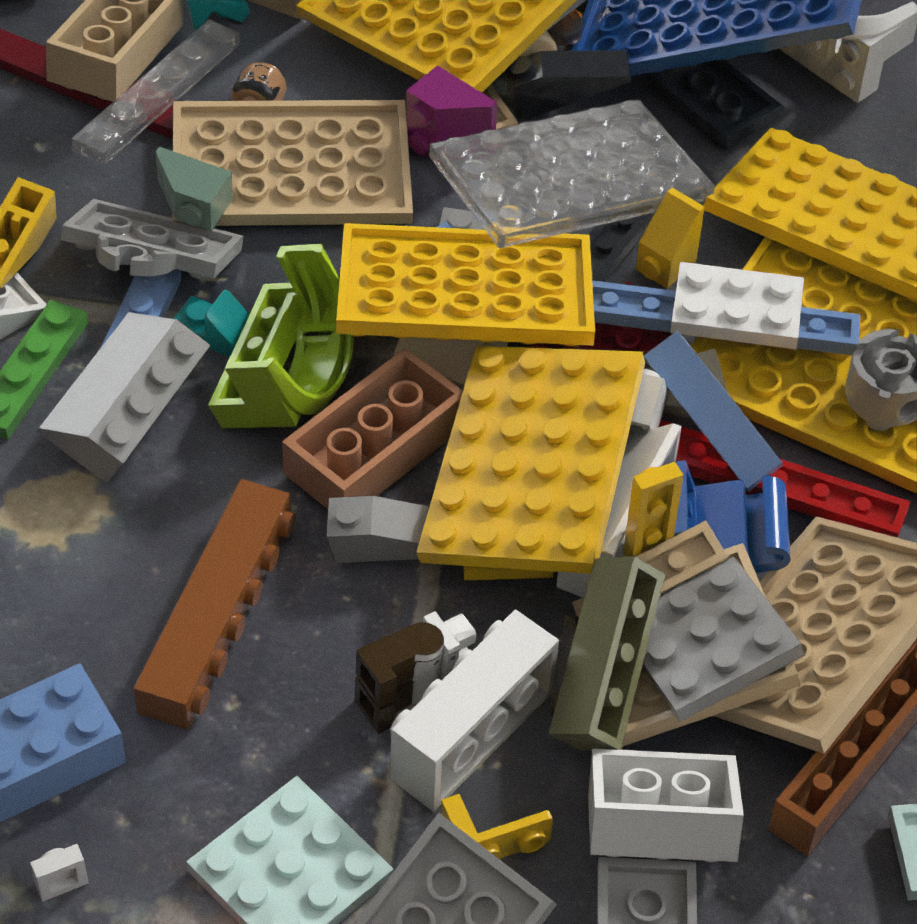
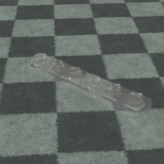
(155, 92)

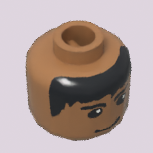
(259, 83)

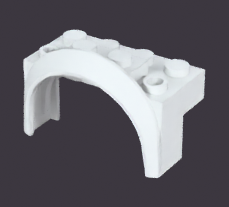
(856, 60)

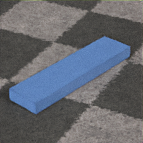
(713, 410)

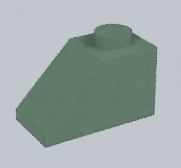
(193, 188)

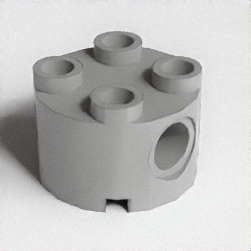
(884, 379)

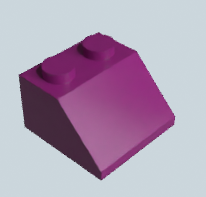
(445, 108)

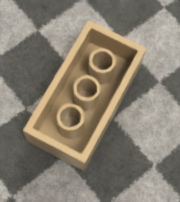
(110, 44)

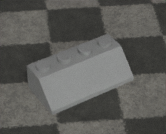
(123, 391)

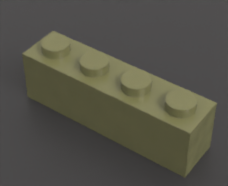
(607, 653)

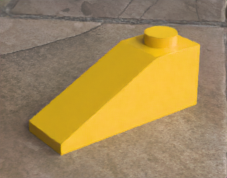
(24, 224)

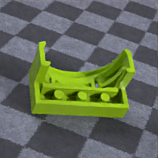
(254, 383)

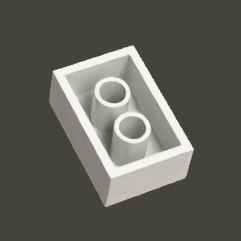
(664, 805)

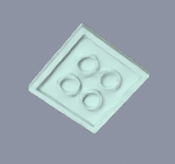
(290, 863)

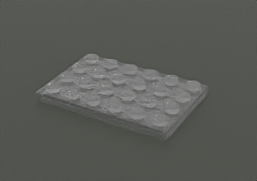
(568, 172)

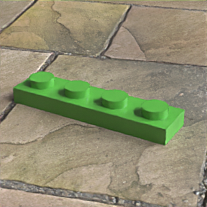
(36, 361)

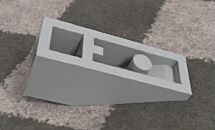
(374, 529)

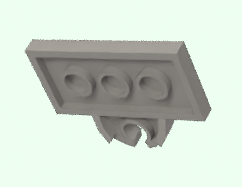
(149, 241)

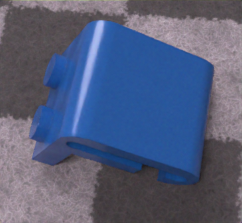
(739, 518)

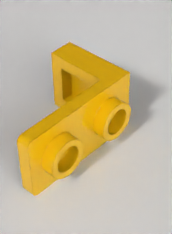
(517, 836)

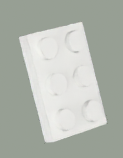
(737, 305)

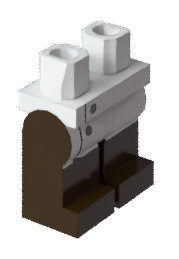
(403, 665)

